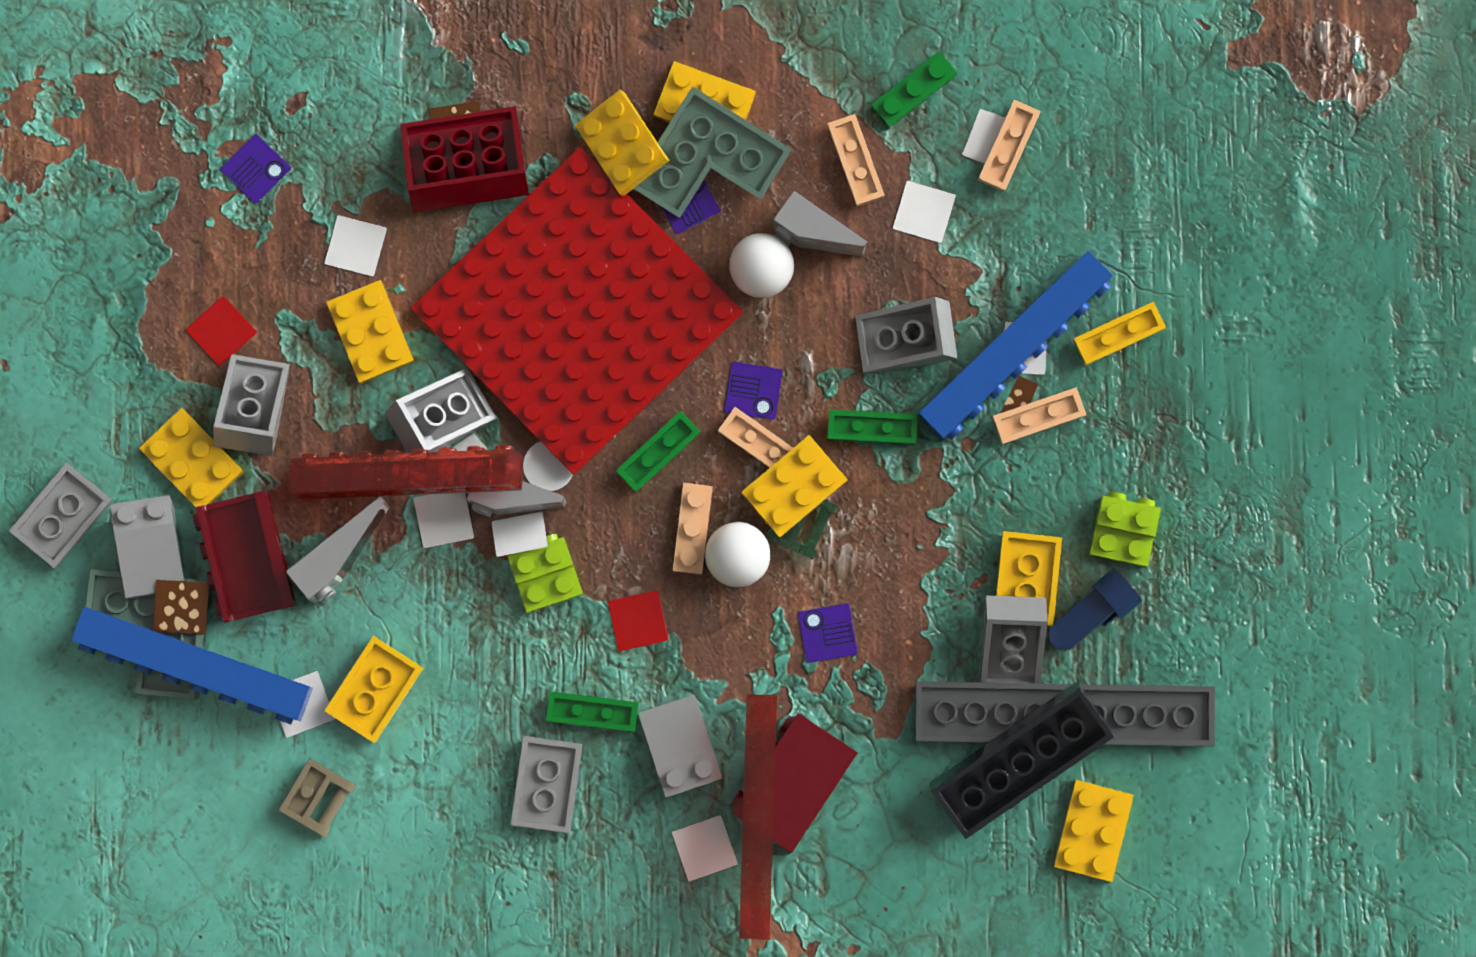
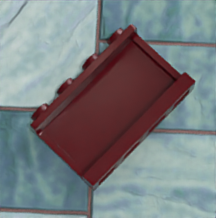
(244, 556)
(806, 773)

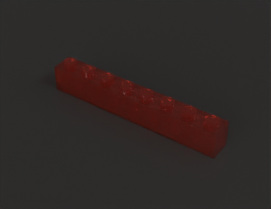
(406, 473)
(757, 817)

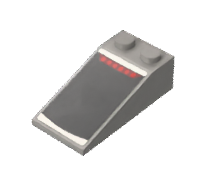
(330, 561)

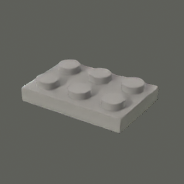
(61, 515)
(546, 784)

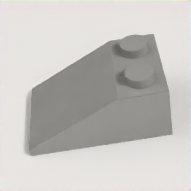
(814, 229)
(906, 336)
(251, 405)
(440, 413)
(511, 502)
(146, 544)
(1013, 639)
(680, 746)

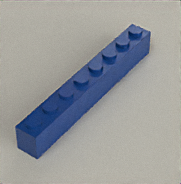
(1015, 346)
(192, 664)

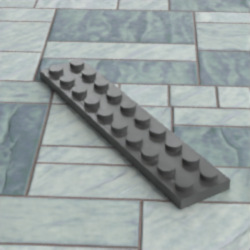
(1133, 712)

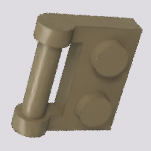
(308, 793)

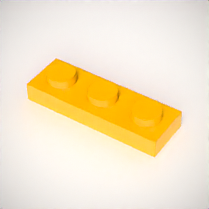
(1119, 333)

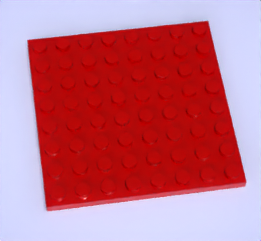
(577, 311)

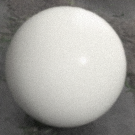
(761, 265)
(737, 554)

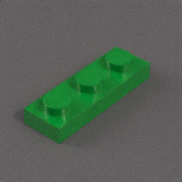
(914, 90)
(872, 427)
(658, 451)
(592, 711)

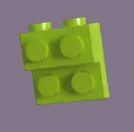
(1125, 529)
(545, 575)

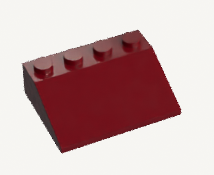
(464, 159)

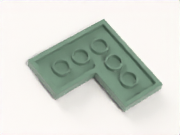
(713, 137)
(108, 597)

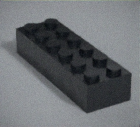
(1021, 760)

